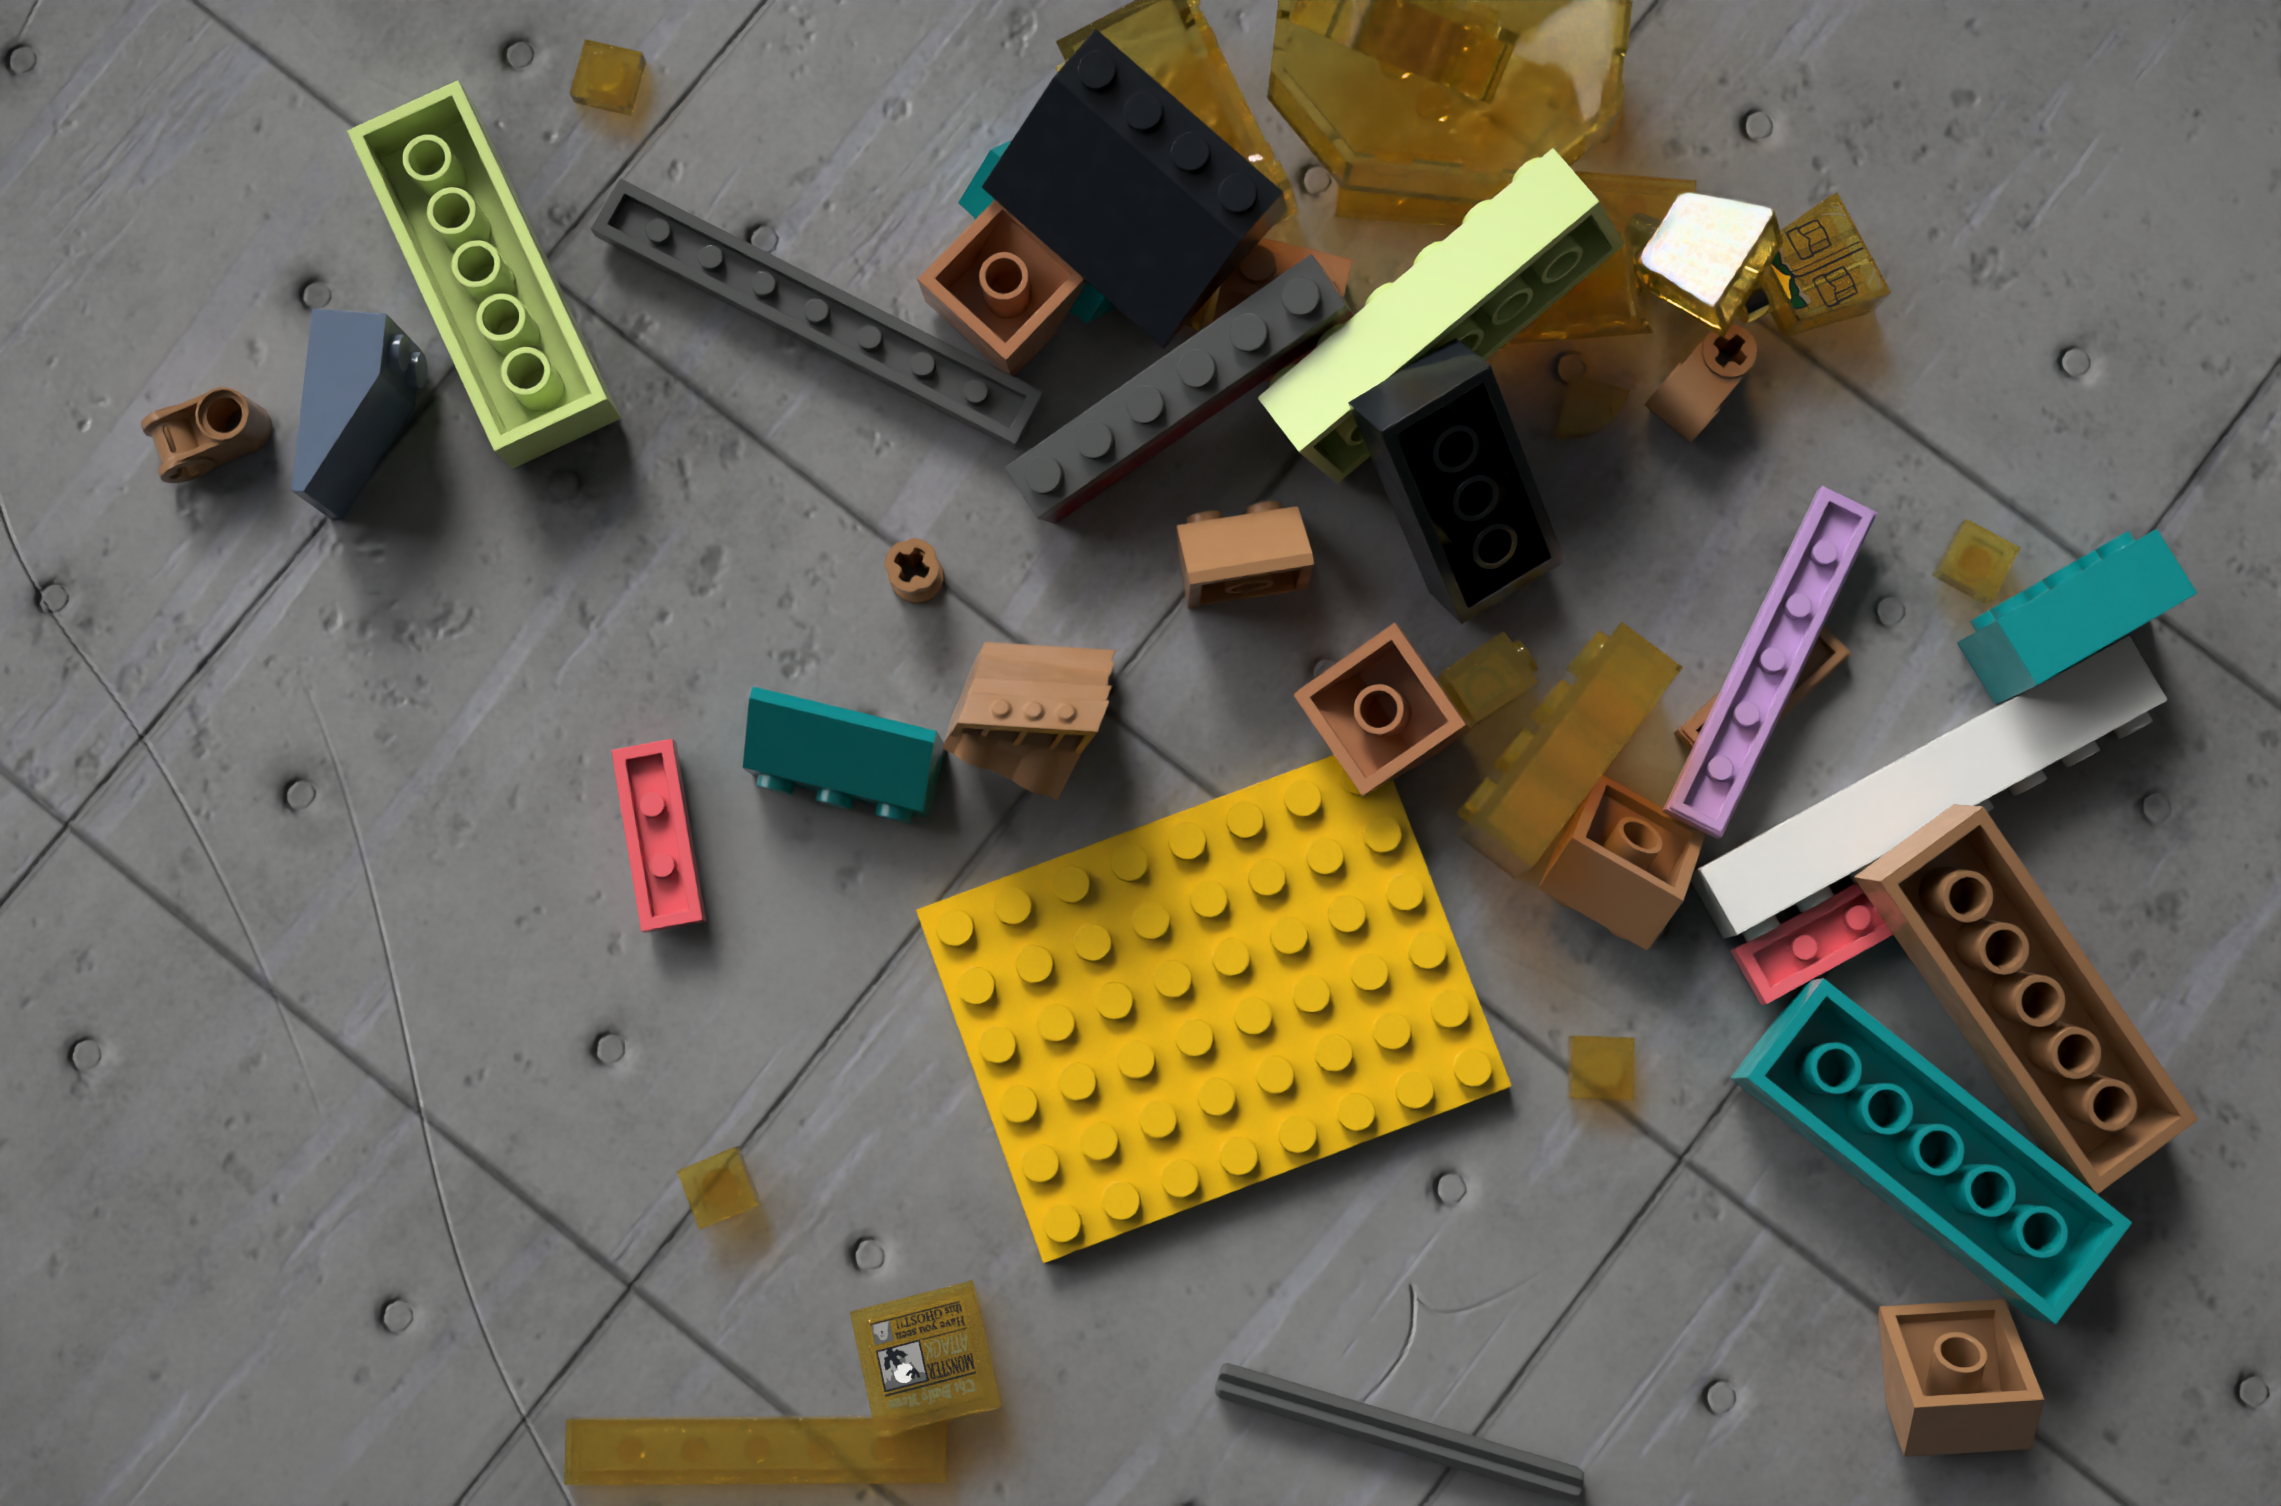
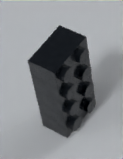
(1458, 479)

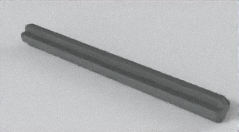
(1399, 1432)

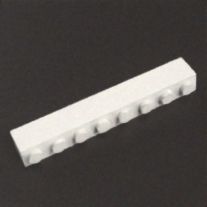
(1961, 767)

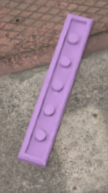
(1769, 663)

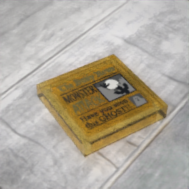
(925, 1360)

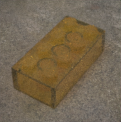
(1569, 750)

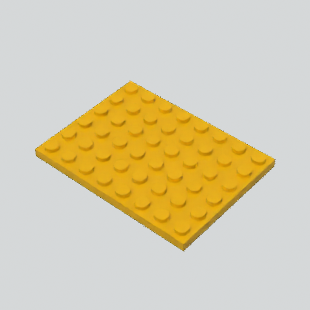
(1210, 1002)

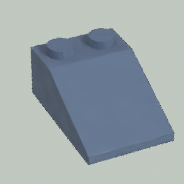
(352, 404)

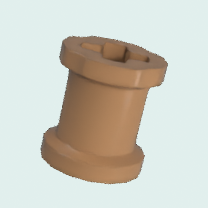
(910, 553)

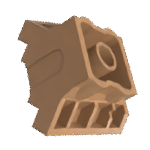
(1030, 711)

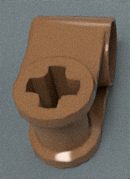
(1700, 385)
(194, 435)

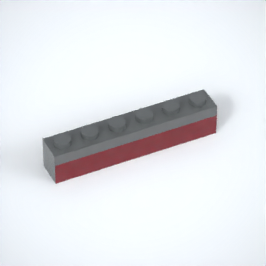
(1179, 391)

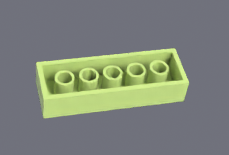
(484, 275)
(1474, 286)

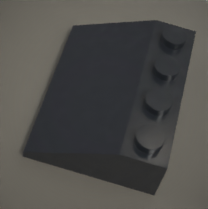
(1133, 189)

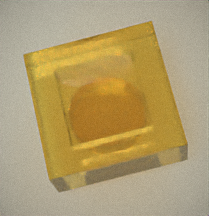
(608, 77)
(1976, 561)
(1600, 1067)
(719, 1187)

